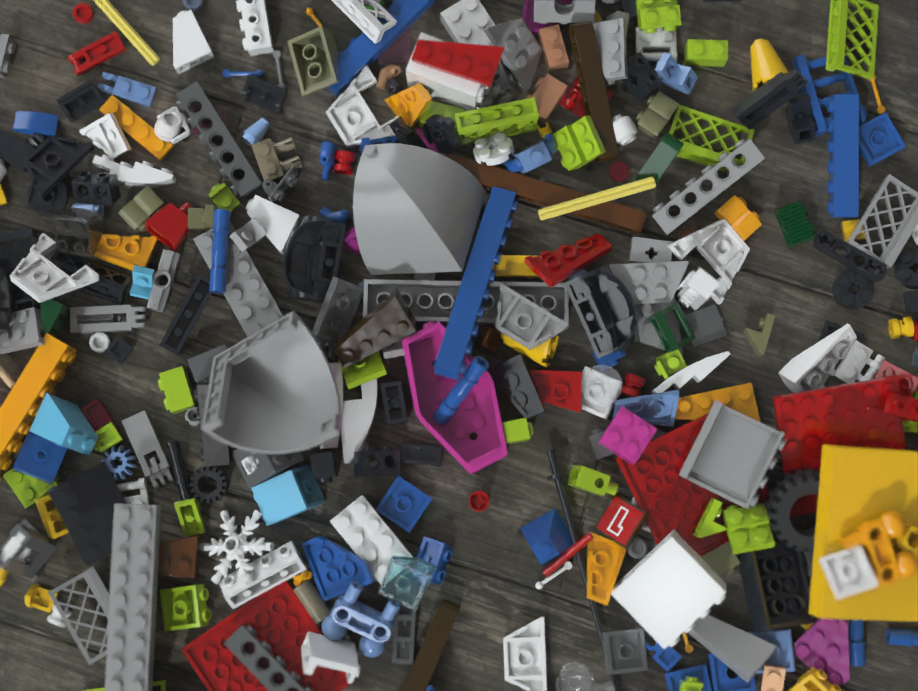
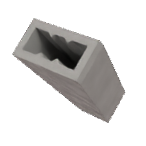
(733, 646)

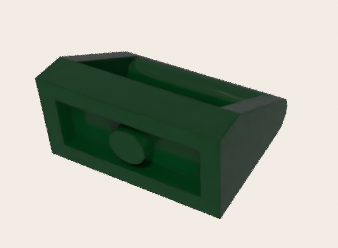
(54, 317)
(664, 332)

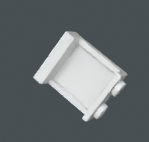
(331, 654)

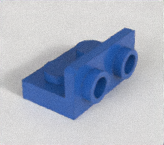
(437, 554)

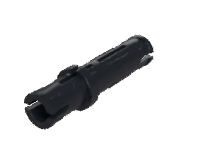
(177, 462)

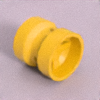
(901, 327)

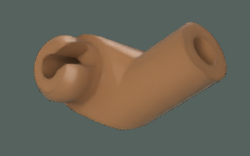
(386, 74)

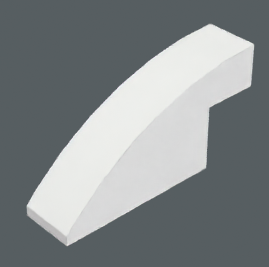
(358, 419)

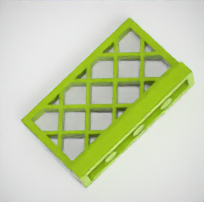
(839, 31)
(497, 119)
(699, 153)

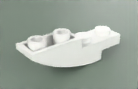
(141, 175)

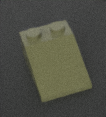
(315, 60)

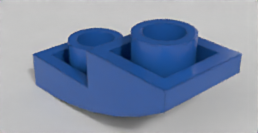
(30, 122)

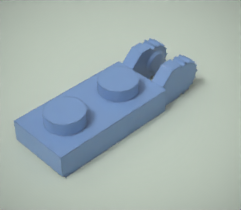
(129, 90)

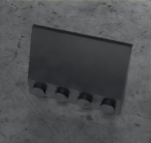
(88, 510)
(776, 588)

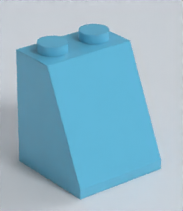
(64, 425)
(288, 495)

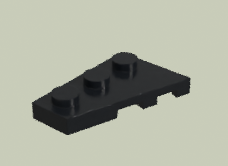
(517, 383)

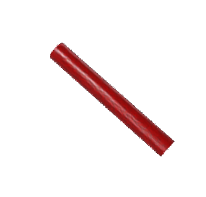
(568, 554)

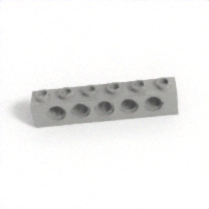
(752, 158)

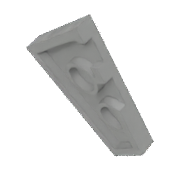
(612, 48)

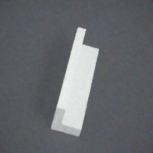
(366, 18)

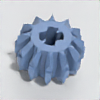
(116, 455)

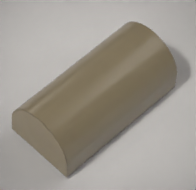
(312, 601)

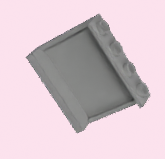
(732, 455)

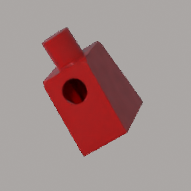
(170, 225)

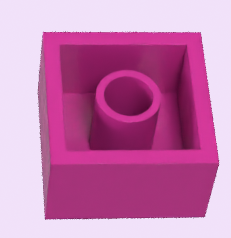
(627, 436)

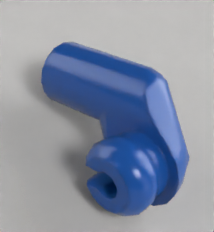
(339, 217)

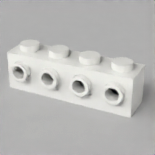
(256, 26)
(696, 289)
(267, 573)

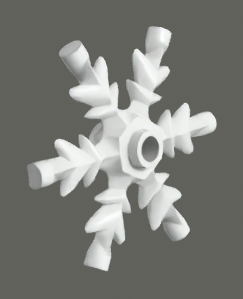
(236, 546)

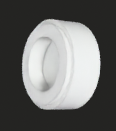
(99, 342)

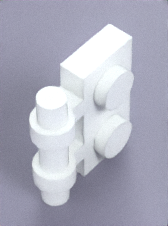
(854, 361)

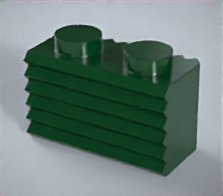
(795, 224)

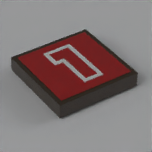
(621, 521)

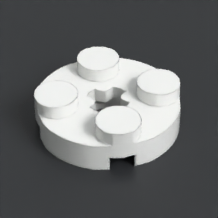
(493, 149)

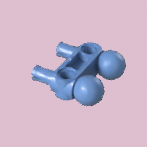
(361, 620)

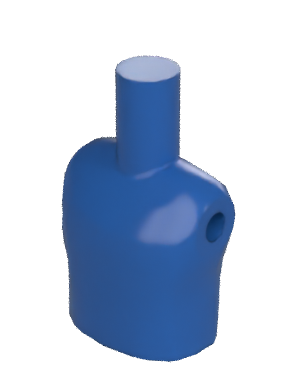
(327, 159)

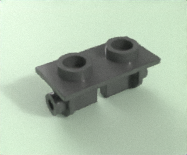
(507, 80)

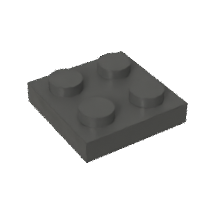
(624, 651)

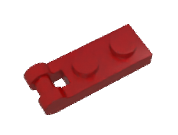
(97, 53)

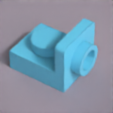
(142, 282)

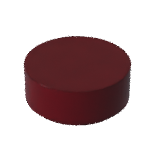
(618, 171)

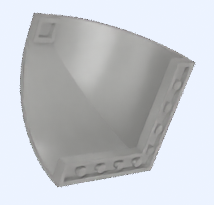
(413, 210)
(273, 391)

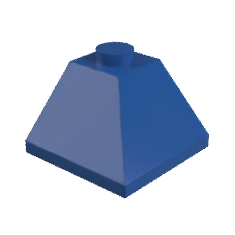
(547, 536)

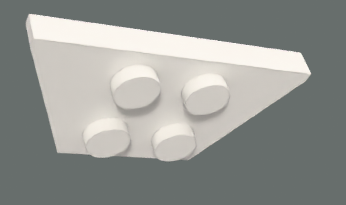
(526, 656)

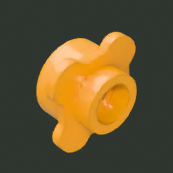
(302, 577)

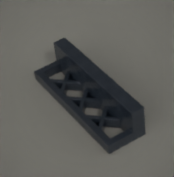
(105, 287)

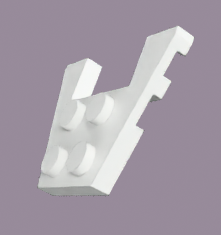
(352, 115)
(721, 249)
(44, 279)

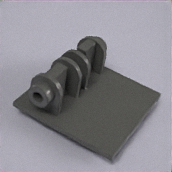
(277, 191)

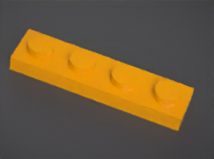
(136, 128)

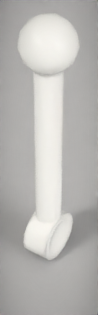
(567, 565)

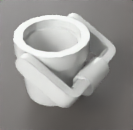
(169, 126)

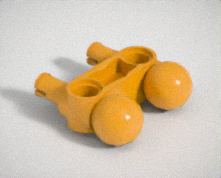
(879, 549)

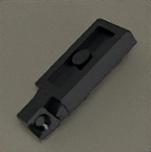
(406, 134)

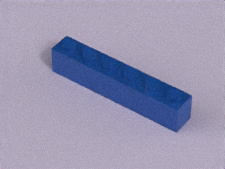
(843, 156)

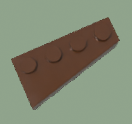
(179, 557)

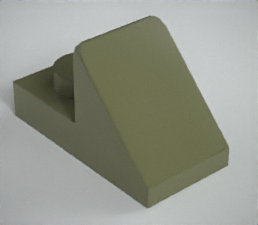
(201, 218)
(759, 339)

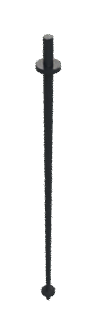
(557, 476)

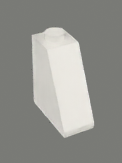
(188, 42)
(276, 221)

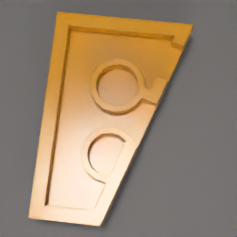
(410, 103)

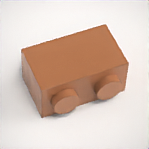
(553, 49)
(547, 96)

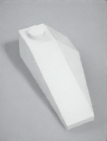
(817, 363)

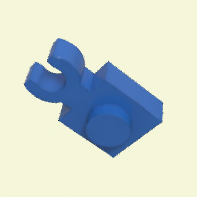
(665, 657)

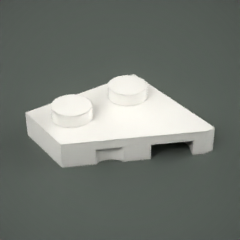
(107, 135)

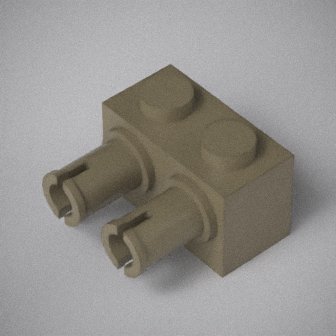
(267, 158)

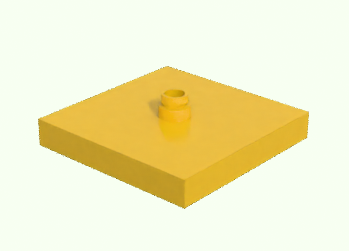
(855, 488)

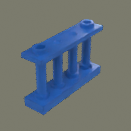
(804, 67)

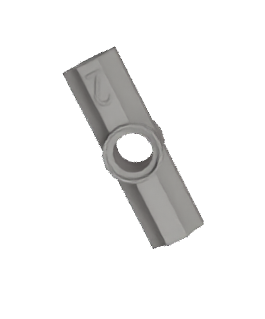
(160, 294)

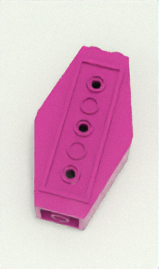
(476, 413)

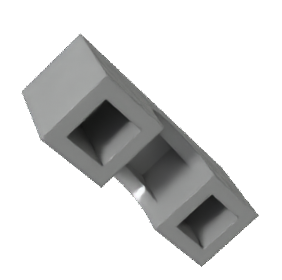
(576, 12)

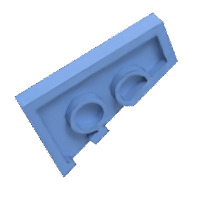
(652, 408)

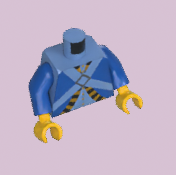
(533, 155)

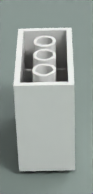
(444, 86)
(669, 590)

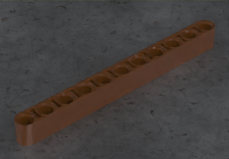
(550, 194)

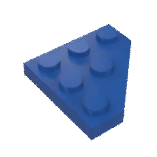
(335, 567)

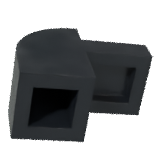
(799, 119)

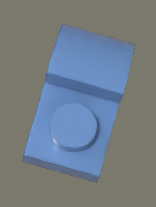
(675, 75)

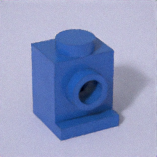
(610, 359)

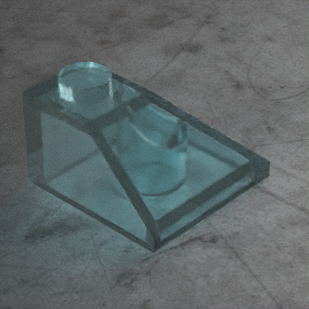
(407, 580)

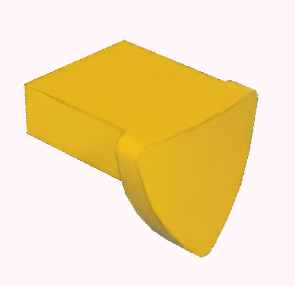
(39, 598)

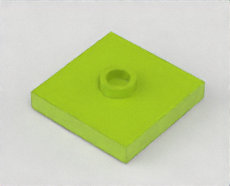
(363, 370)

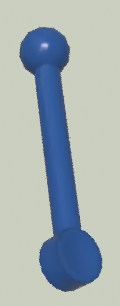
(226, 73)

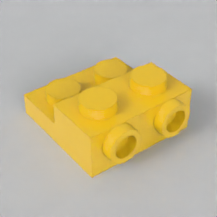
(814, 681)

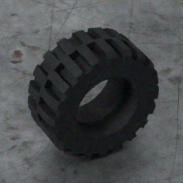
(780, 503)

